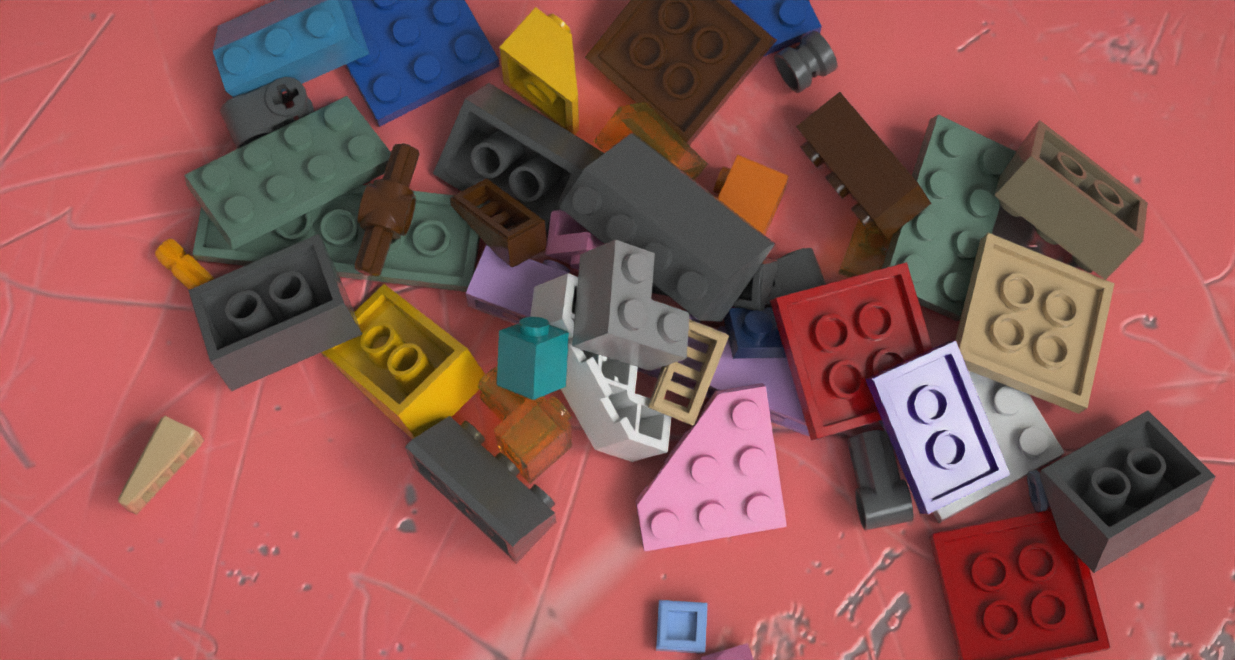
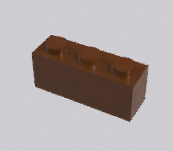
(861, 166)

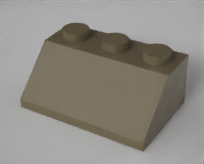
(1072, 201)

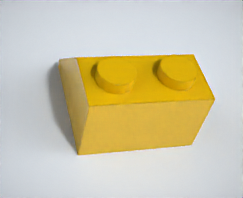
(541, 67)

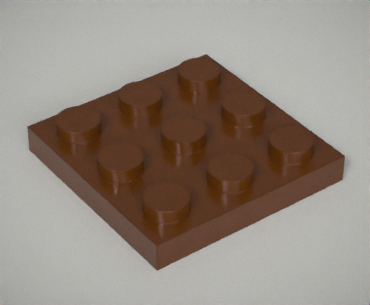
(681, 57)

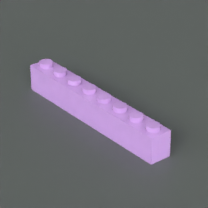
(509, 296)

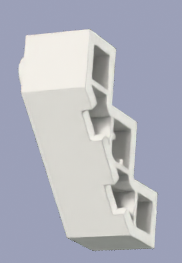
(600, 387)

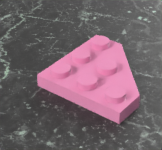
(717, 476)

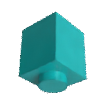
(532, 358)

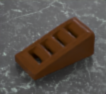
(510, 244)

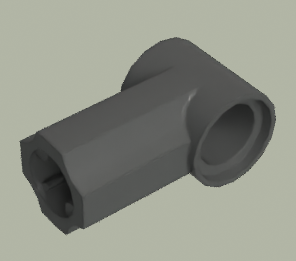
(880, 494)

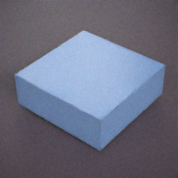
(681, 626)

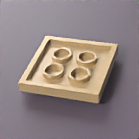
(1033, 323)

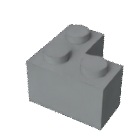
(617, 309)

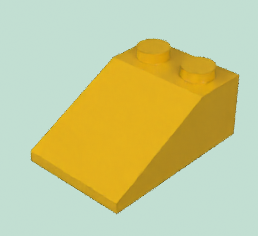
(406, 363)

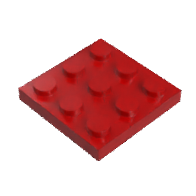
(842, 337)
(1017, 591)

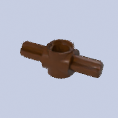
(386, 210)

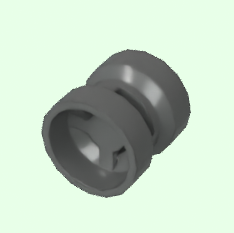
(809, 59)

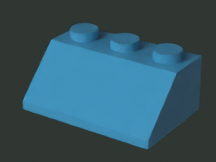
(287, 41)

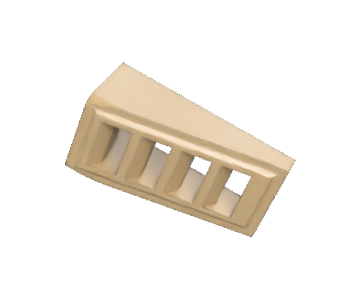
(710, 360)
(162, 457)

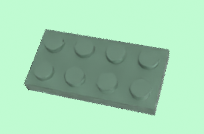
(289, 172)
(942, 241)

